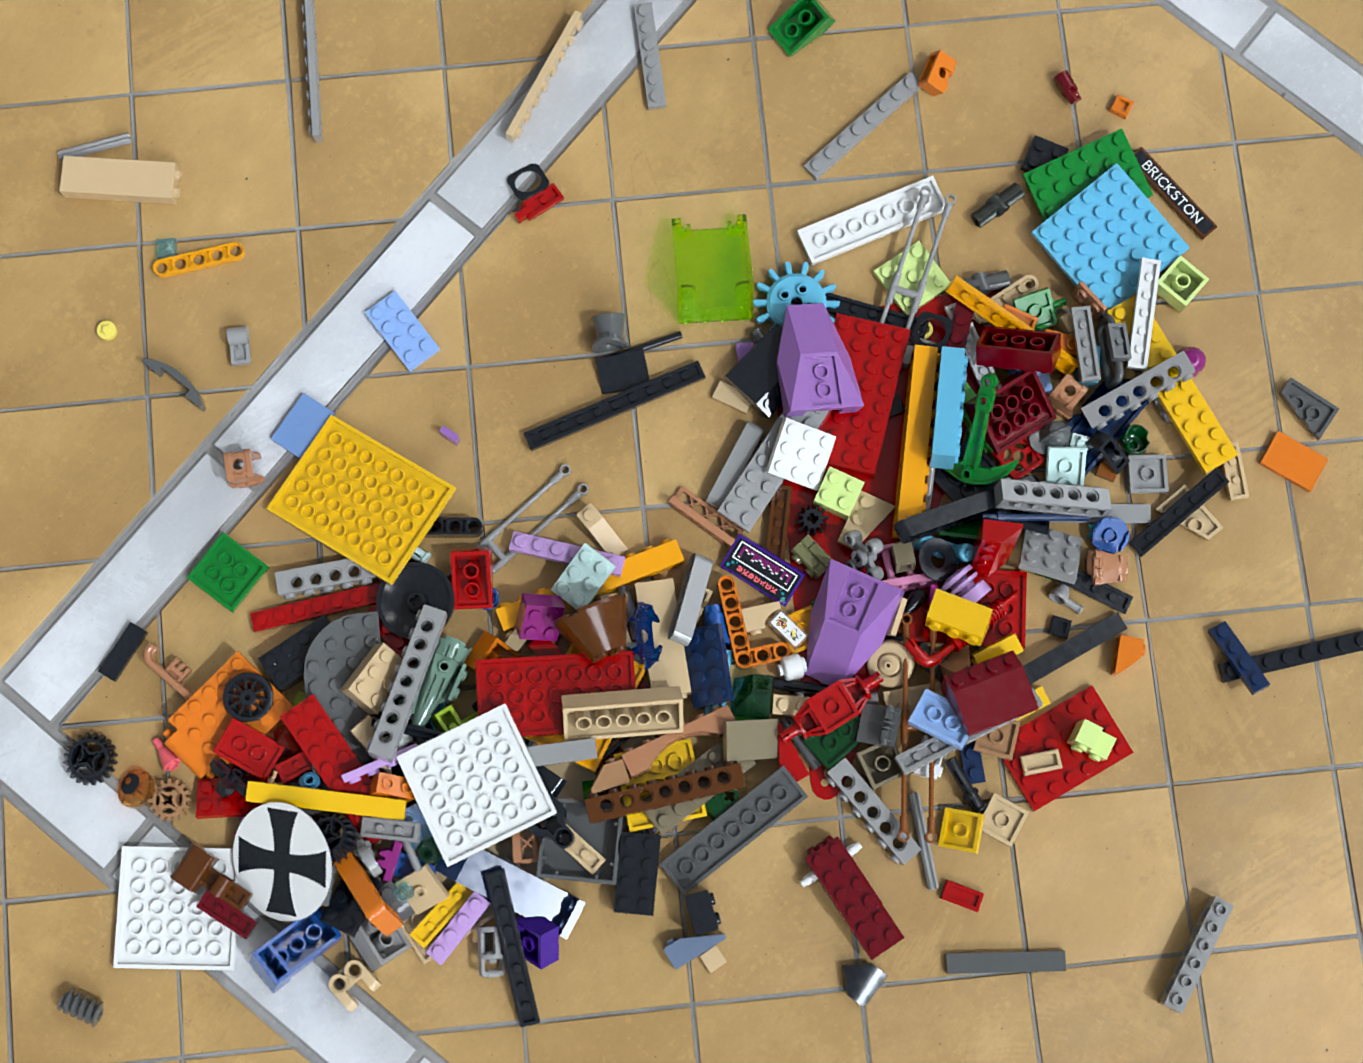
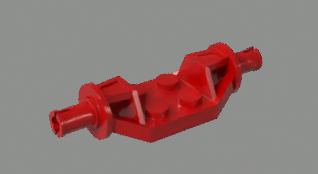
(831, 707)

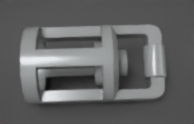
(491, 956)

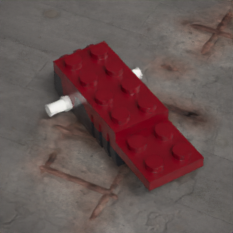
(851, 894)

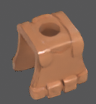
(1063, 403)
(244, 476)
(1106, 567)

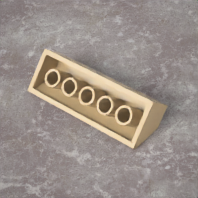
(622, 713)

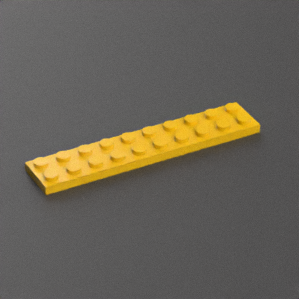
(1183, 403)

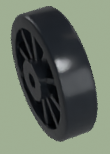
(248, 697)

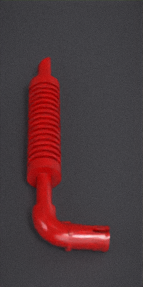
(999, 609)

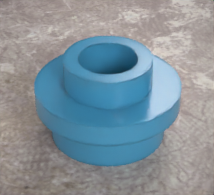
(314, 784)

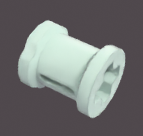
(421, 556)

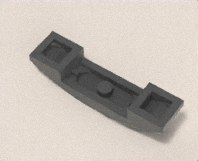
(160, 368)

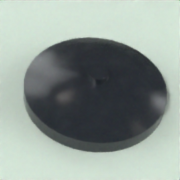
(414, 587)

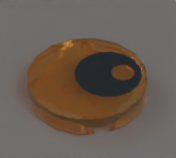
(135, 788)

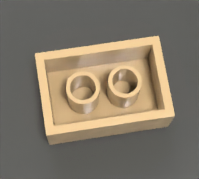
(372, 678)

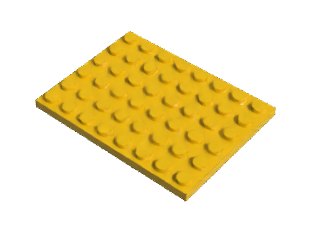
(361, 499)

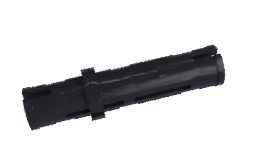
(797, 686)

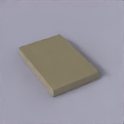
(750, 739)

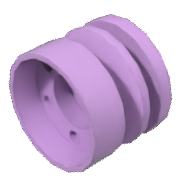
(964, 587)

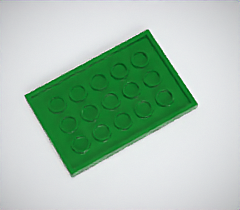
(1067, 176)

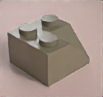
(879, 765)

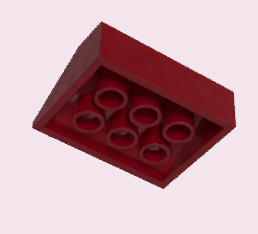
(1017, 410)
(989, 693)

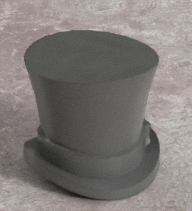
(609, 332)

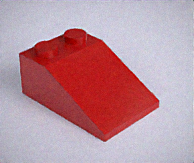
(472, 577)

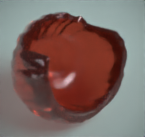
(286, 739)

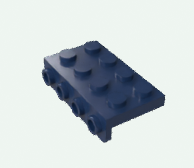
(708, 667)

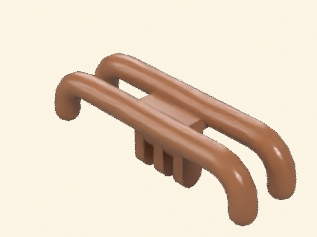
(172, 674)

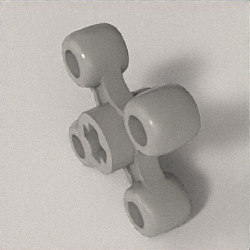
(864, 554)

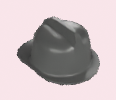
(1052, 434)

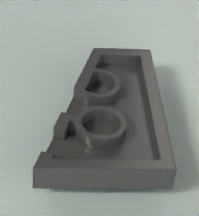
(1309, 407)

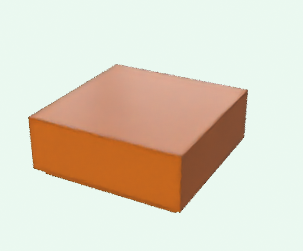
(1121, 106)

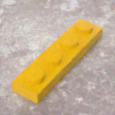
(441, 915)

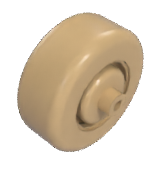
(889, 663)

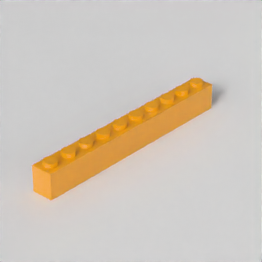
(636, 568)

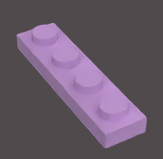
(373, 767)
(458, 927)

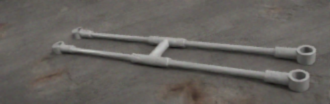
(917, 295)
(488, 540)

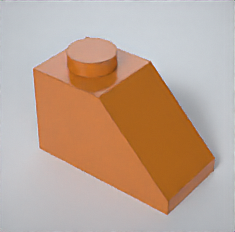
(1126, 652)

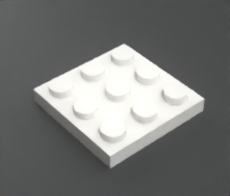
(800, 454)

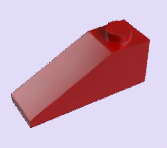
(790, 758)

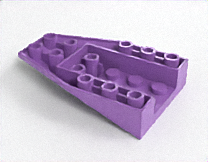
(814, 364)
(848, 622)

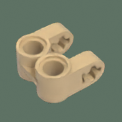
(344, 995)

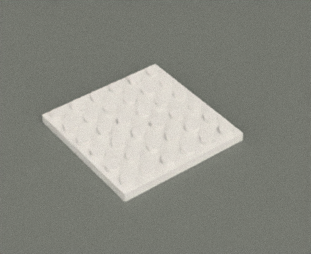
(476, 785)
(160, 918)

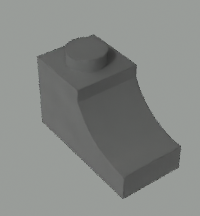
(403, 910)

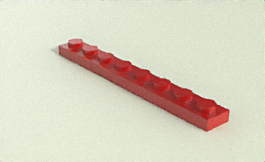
(314, 608)

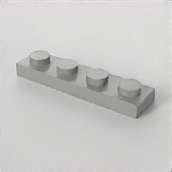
(1085, 344)

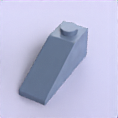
(688, 948)

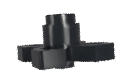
(230, 779)

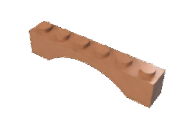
(639, 760)

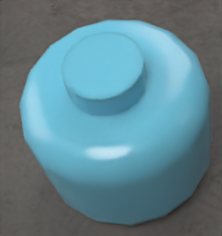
(964, 552)

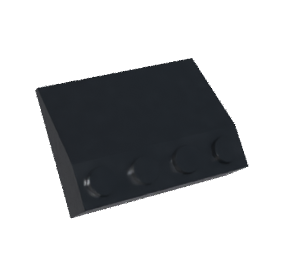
(757, 374)

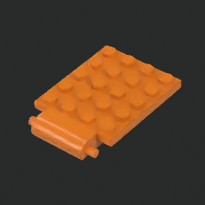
(204, 718)

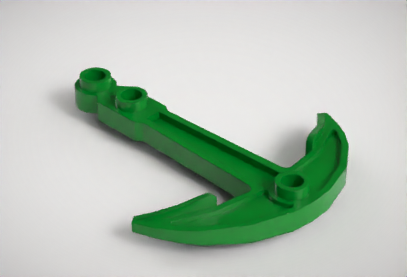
(976, 440)

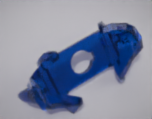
(643, 620)

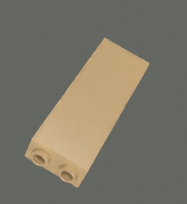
(120, 180)
(672, 665)

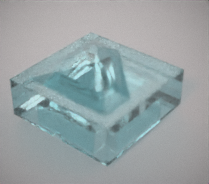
(166, 248)

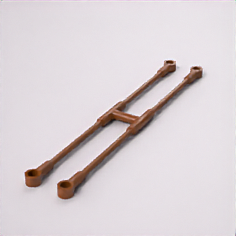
(905, 727)

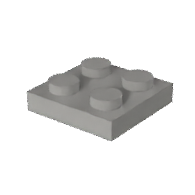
(1147, 474)

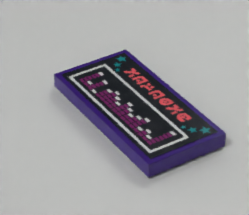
(762, 569)

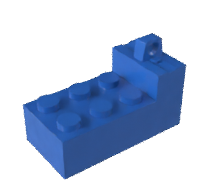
(293, 950)

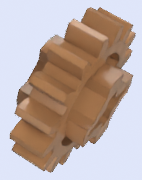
(176, 794)

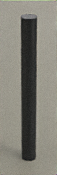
(654, 343)

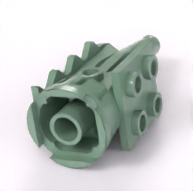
(439, 684)

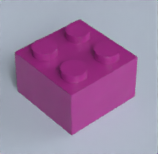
(537, 617)

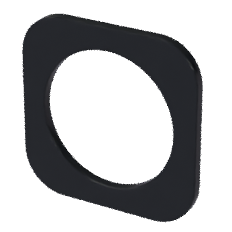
(525, 195)
(926, 316)

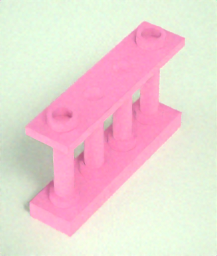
(906, 583)

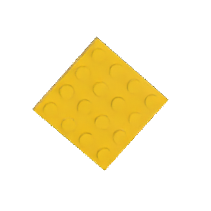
(668, 763)

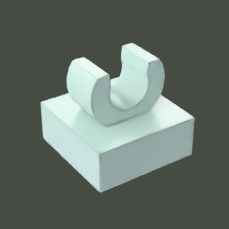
(1078, 440)

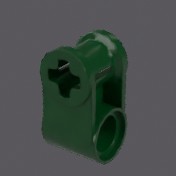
(718, 805)

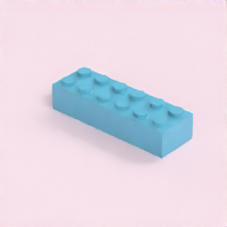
(949, 408)

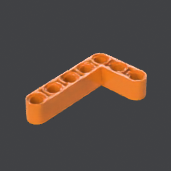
(740, 631)
(367, 896)

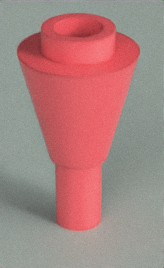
(167, 757)

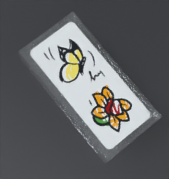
(788, 629)

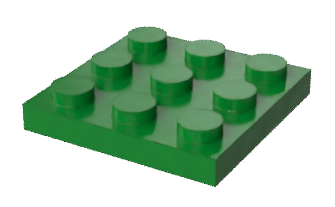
(228, 572)

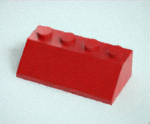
(993, 546)

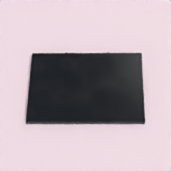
(622, 371)

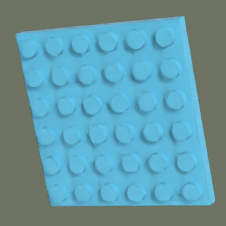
(1106, 235)

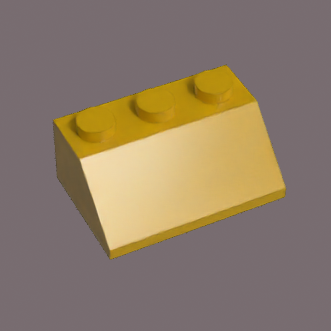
(958, 617)

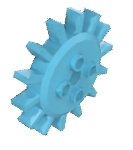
(790, 284)

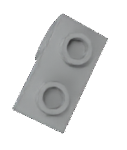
(239, 345)

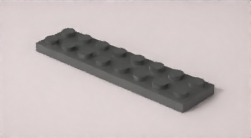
(733, 830)

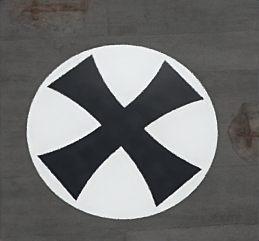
(282, 861)

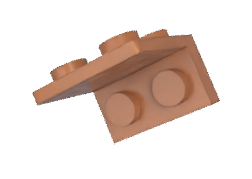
(1085, 297)

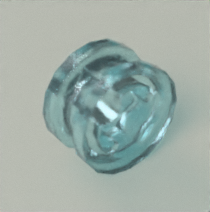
(403, 892)

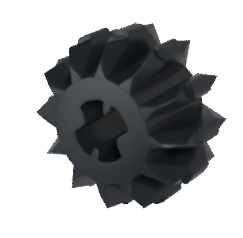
(815, 514)

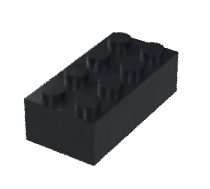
(287, 659)
(637, 873)

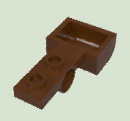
(198, 869)

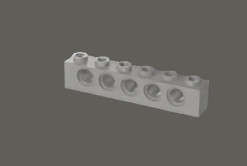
(1179, 362)
(1052, 498)
(286, 578)
(844, 768)
(1195, 954)

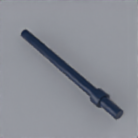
(1001, 516)

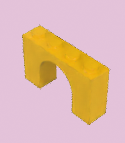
(1003, 646)

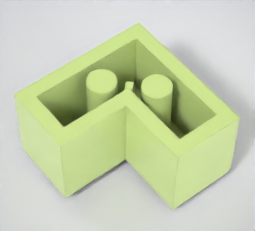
(1092, 740)

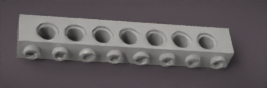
(388, 750)

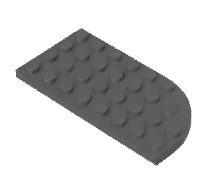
(331, 662)

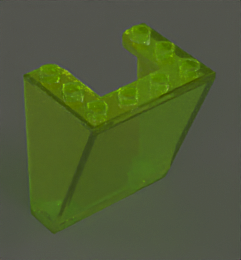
(713, 273)

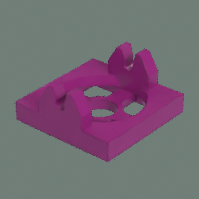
(389, 859)

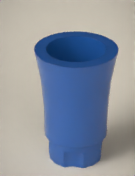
(714, 614)

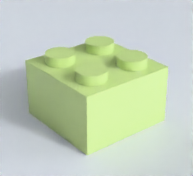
(1180, 283)
(838, 493)

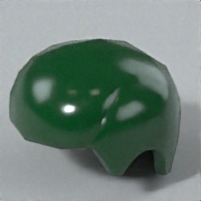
(1135, 440)

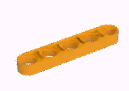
(189, 258)

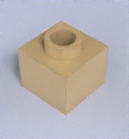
(513, 641)

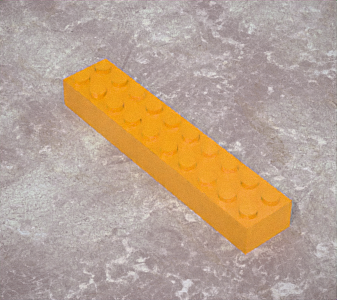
(916, 433)

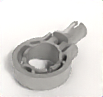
(364, 852)

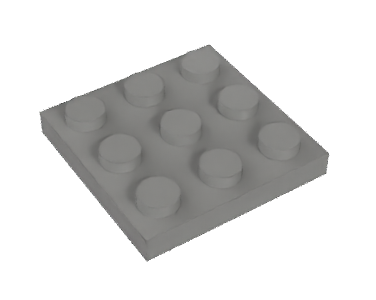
(1051, 554)

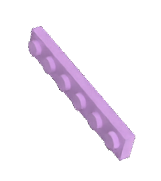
(555, 550)

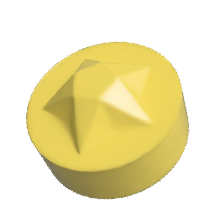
(107, 330)

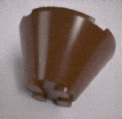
(597, 627)

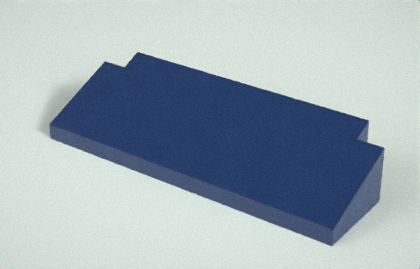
(1115, 428)

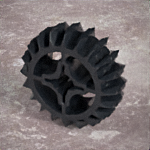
(82, 745)
(338, 845)

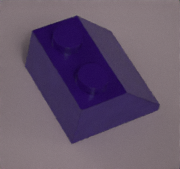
(539, 940)

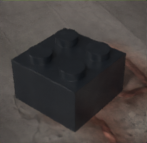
(702, 912)

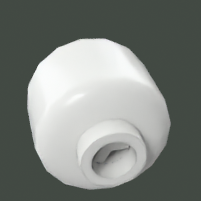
(792, 667)

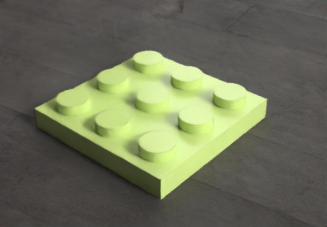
(911, 275)

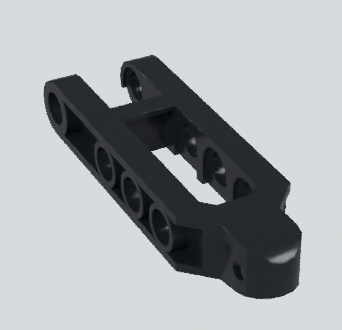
(558, 830)

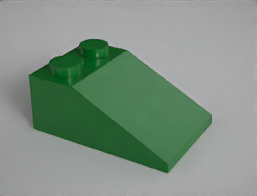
(801, 25)

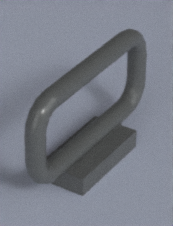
(1118, 347)

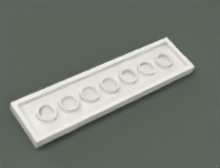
(869, 221)

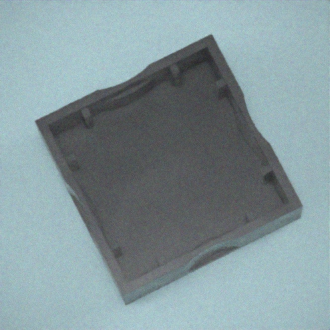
(602, 836)

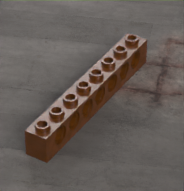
(732, 770)

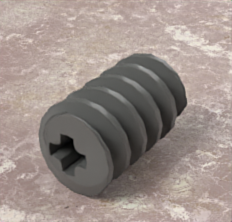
(81, 1007)

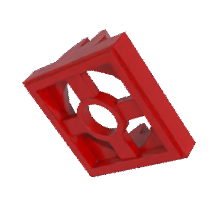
(1037, 459)

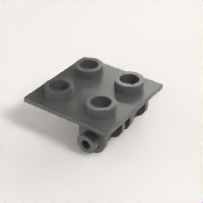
(879, 725)

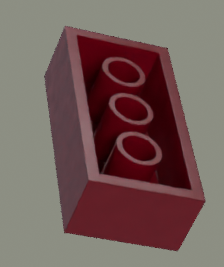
(1018, 349)

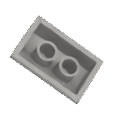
(376, 947)

